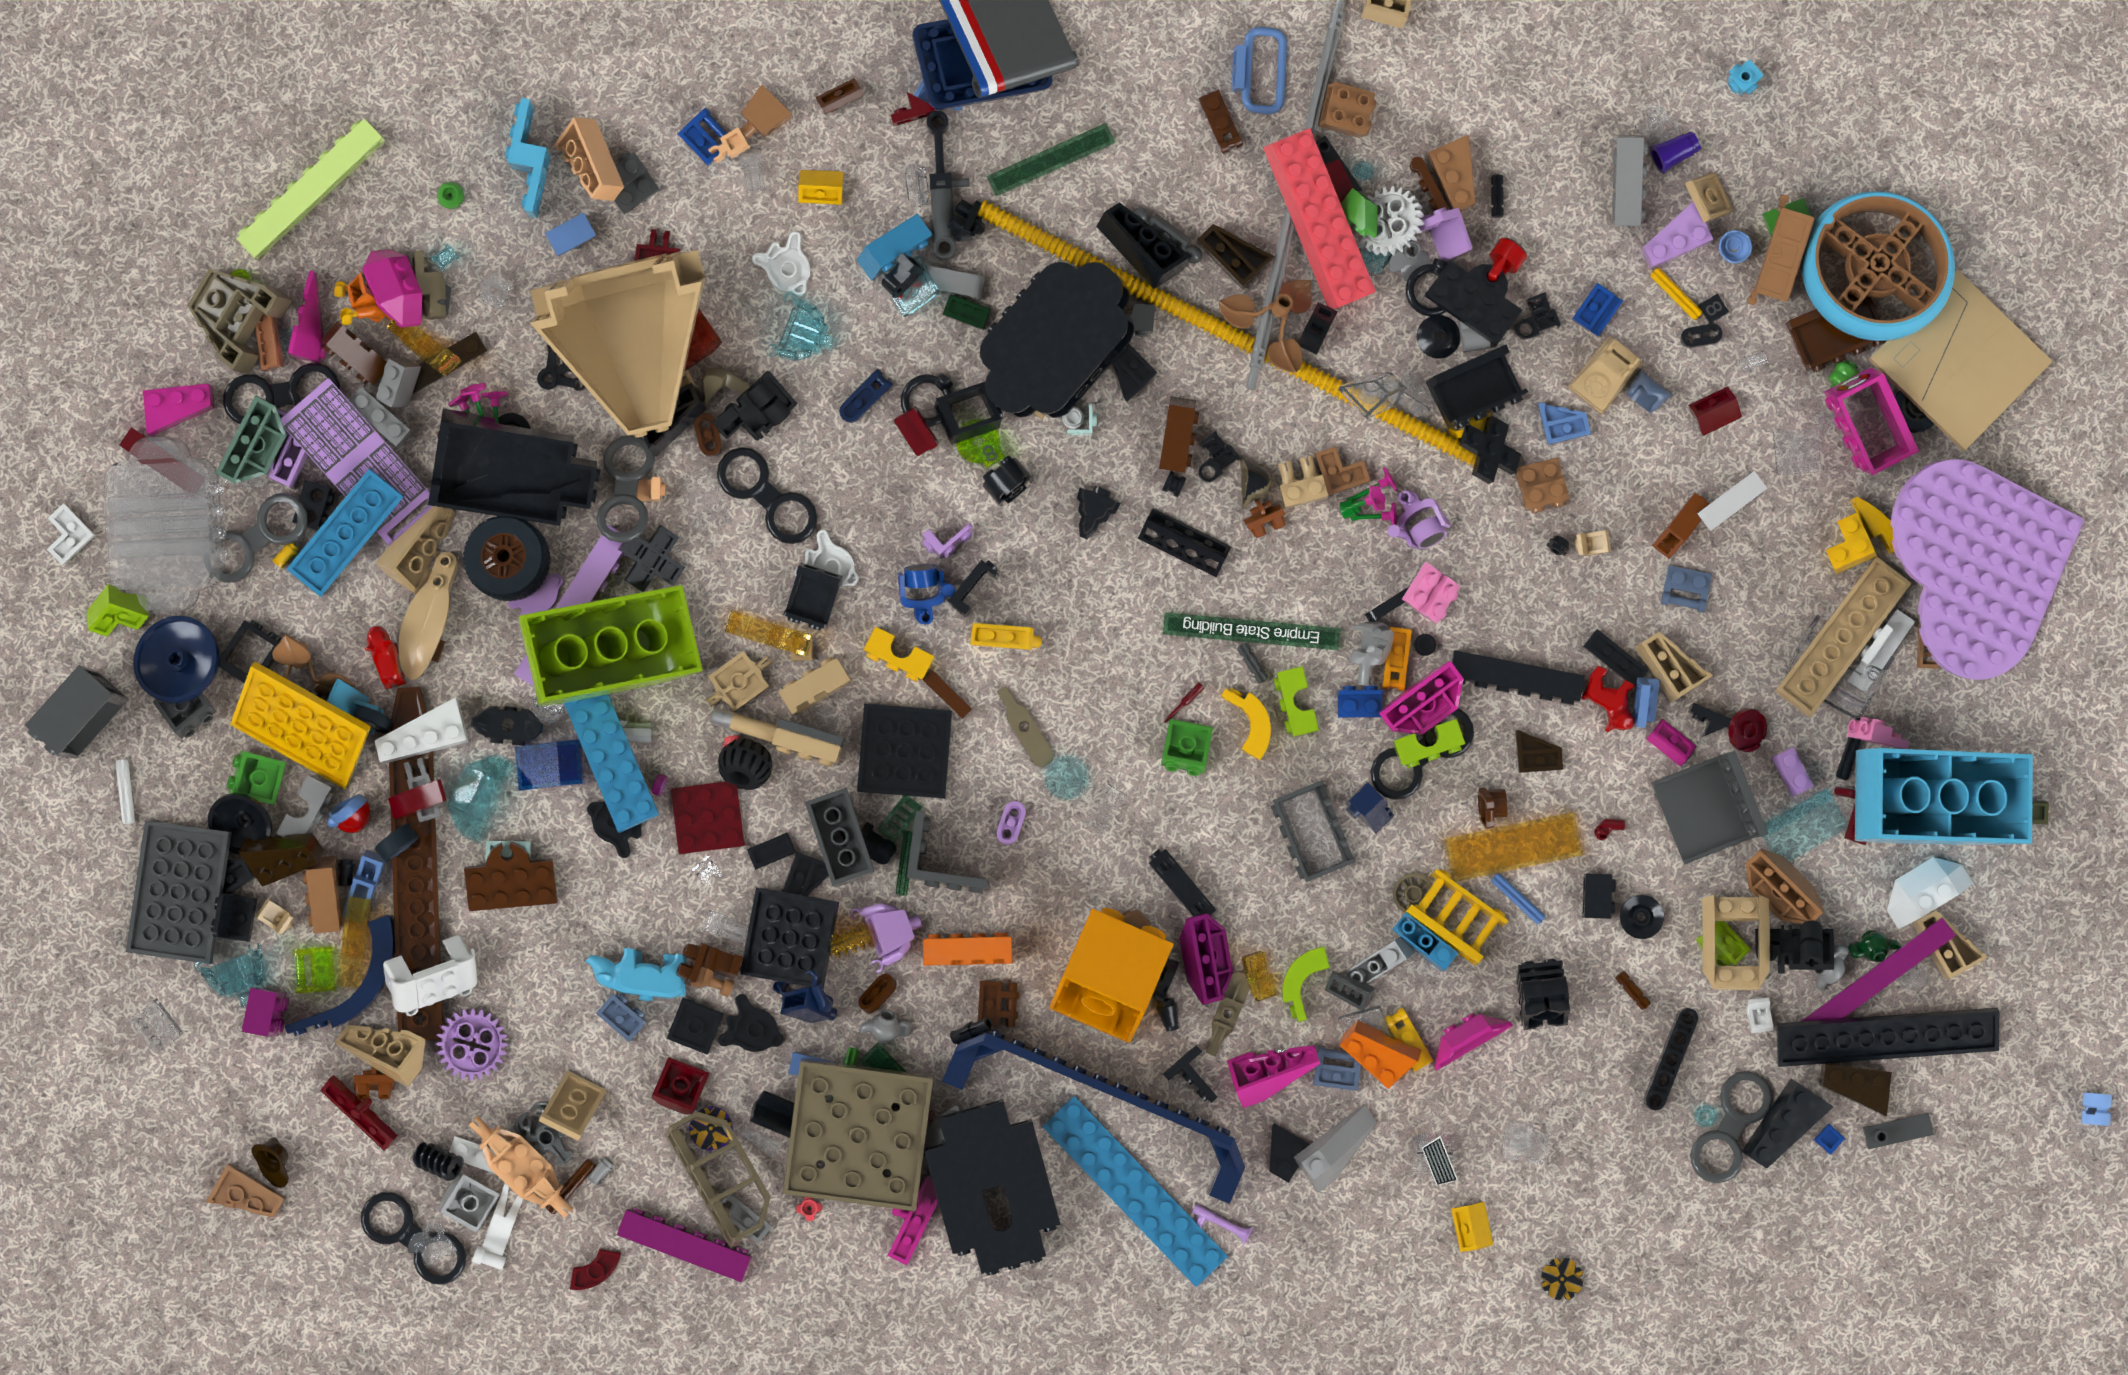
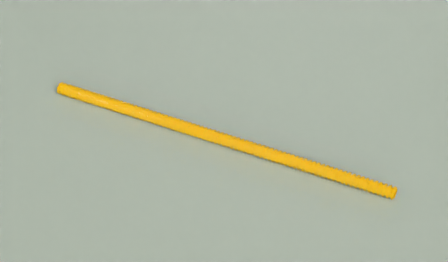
(1214, 326)

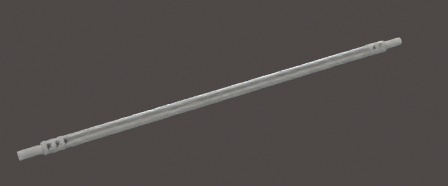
(1288, 227)

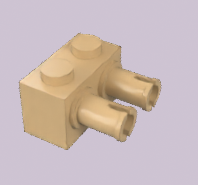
(1387, 11)
(1301, 492)

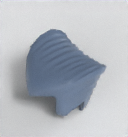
(1647, 392)

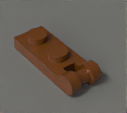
(1220, 120)
(1427, 184)

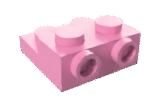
(1431, 593)
(1875, 732)

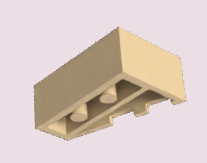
(814, 685)

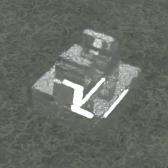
(707, 869)

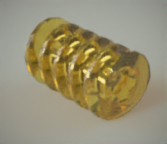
(851, 940)

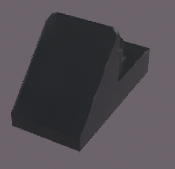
(1715, 720)

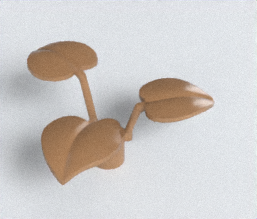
(1293, 297)
(296, 654)

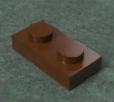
(839, 96)

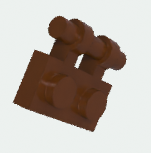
(990, 1002)

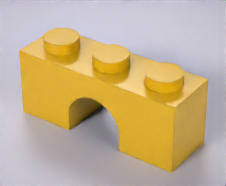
(880, 647)

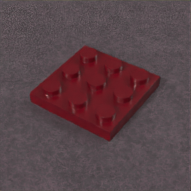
(707, 817)

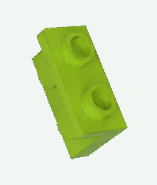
(1728, 945)

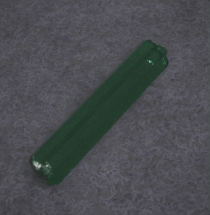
(902, 880)

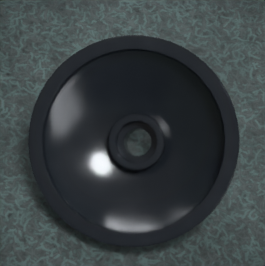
(228, 814)

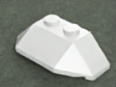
(1926, 889)

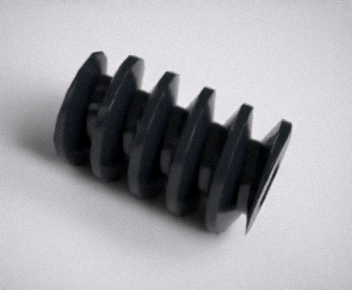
(438, 1161)

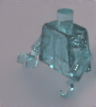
(803, 332)
(236, 975)

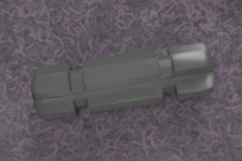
(1252, 663)

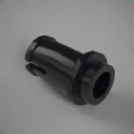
(346, 872)

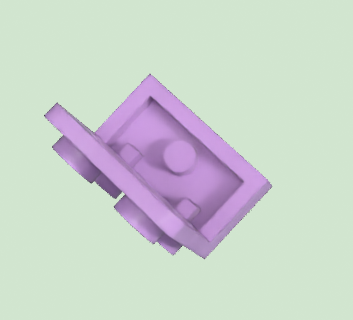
(1447, 232)
(932, 544)

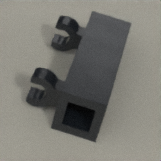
(1180, 883)

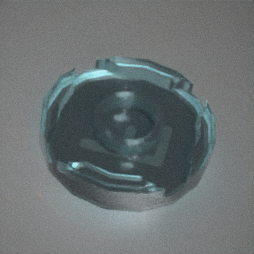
(1066, 784)

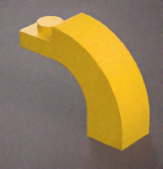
(1259, 722)

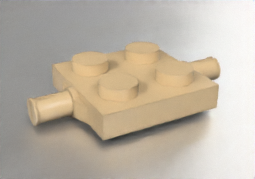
(738, 681)

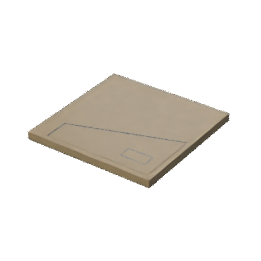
(1963, 364)

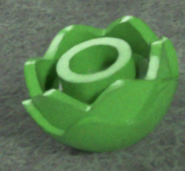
(457, 195)

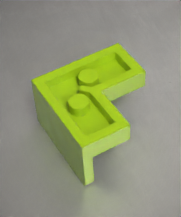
(115, 608)

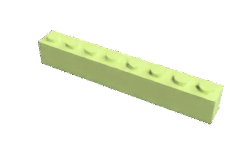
(310, 189)

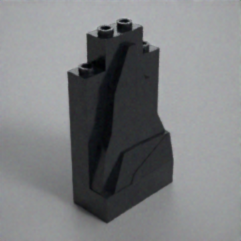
(508, 470)

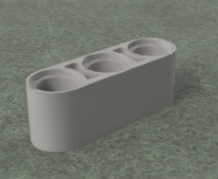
(957, 282)

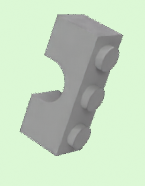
(380, 418)
(317, 795)

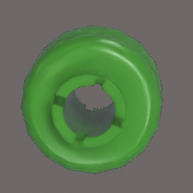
(1843, 372)

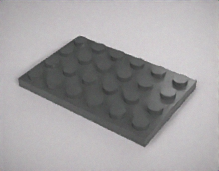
(176, 891)

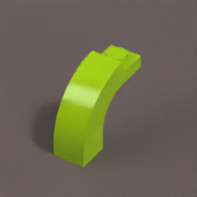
(1296, 974)

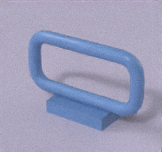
(1243, 66)

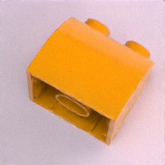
(1112, 974)

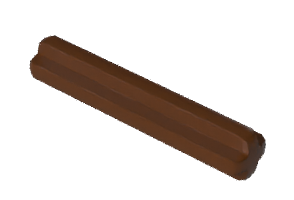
(574, 1182)

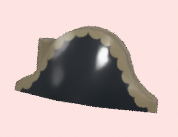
(1257, 481)

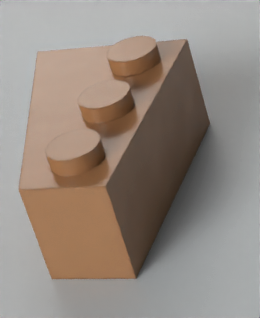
(323, 896)

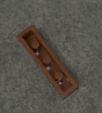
(947, 694)

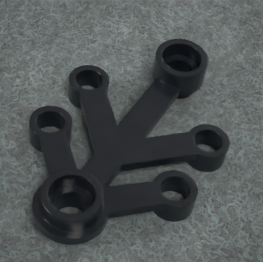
(556, 374)

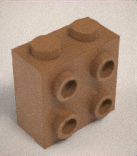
(1347, 110)

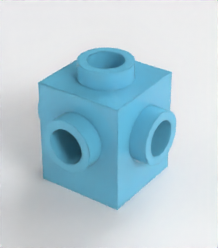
(1747, 71)

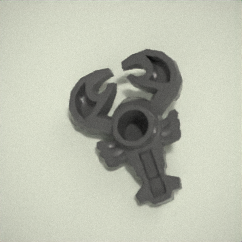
(547, 1137)

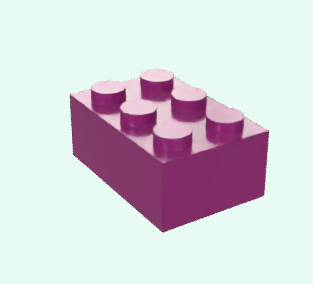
(265, 1012)

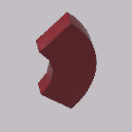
(596, 1271)

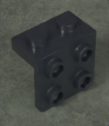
(234, 917)

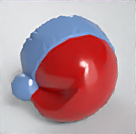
(350, 815)

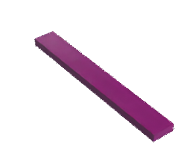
(1884, 972)

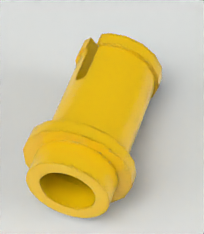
(285, 555)

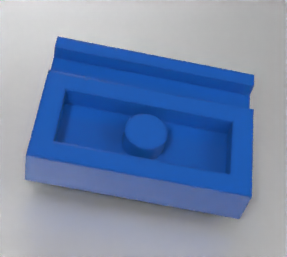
(1597, 310)

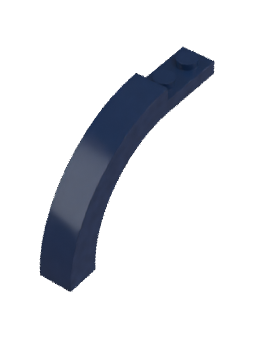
(383, 949)

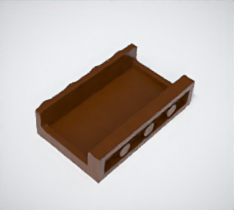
(1822, 342)

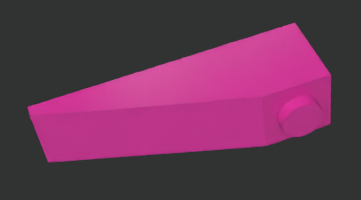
(306, 337)

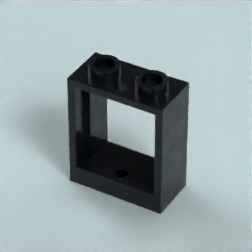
(949, 423)
(257, 629)

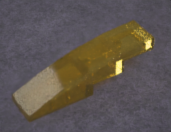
(354, 942)

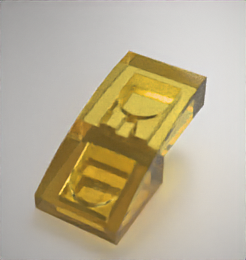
(1259, 980)

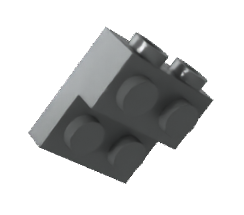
(636, 182)
(187, 715)

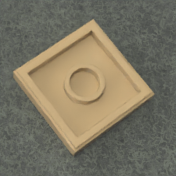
(1709, 197)

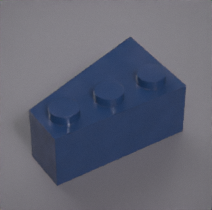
(1370, 808)

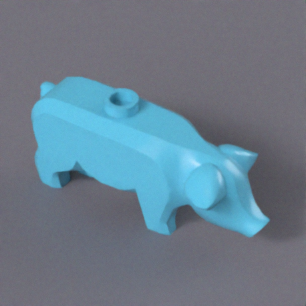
(640, 978)

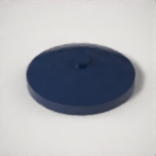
(176, 659)

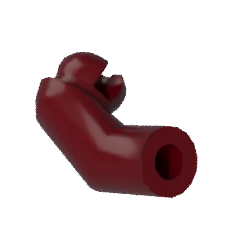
(1606, 826)

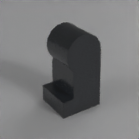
(902, 275)
(879, 849)

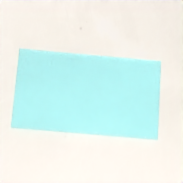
(1805, 826)

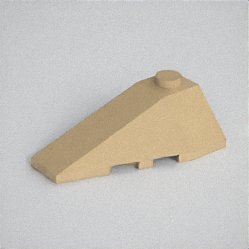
(412, 552)
(390, 1052)

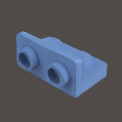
(1645, 701)

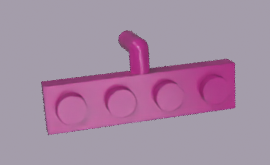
(914, 1223)

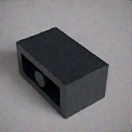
(1598, 896)

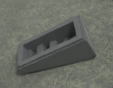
(1353, 984)

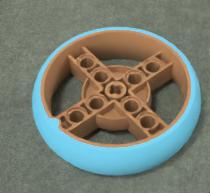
(1913, 220)

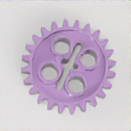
(476, 1025)

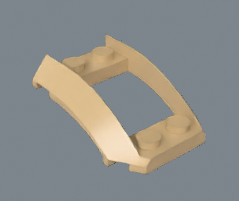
(1735, 910)

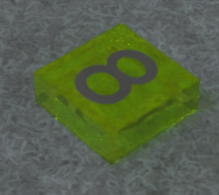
(989, 453)

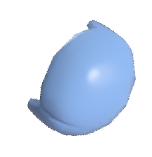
(1735, 240)

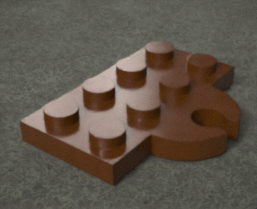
(510, 881)

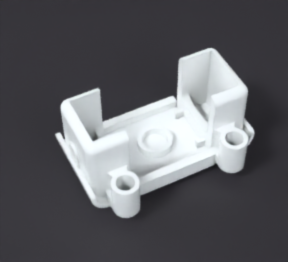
(433, 984)

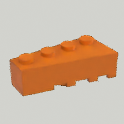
(967, 951)

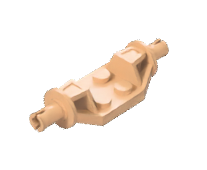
(520, 1166)

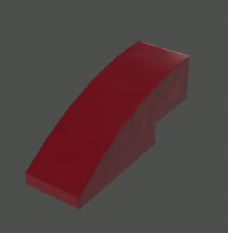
(417, 799)

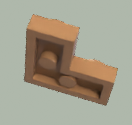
(1338, 477)

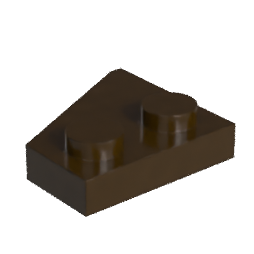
(1537, 754)

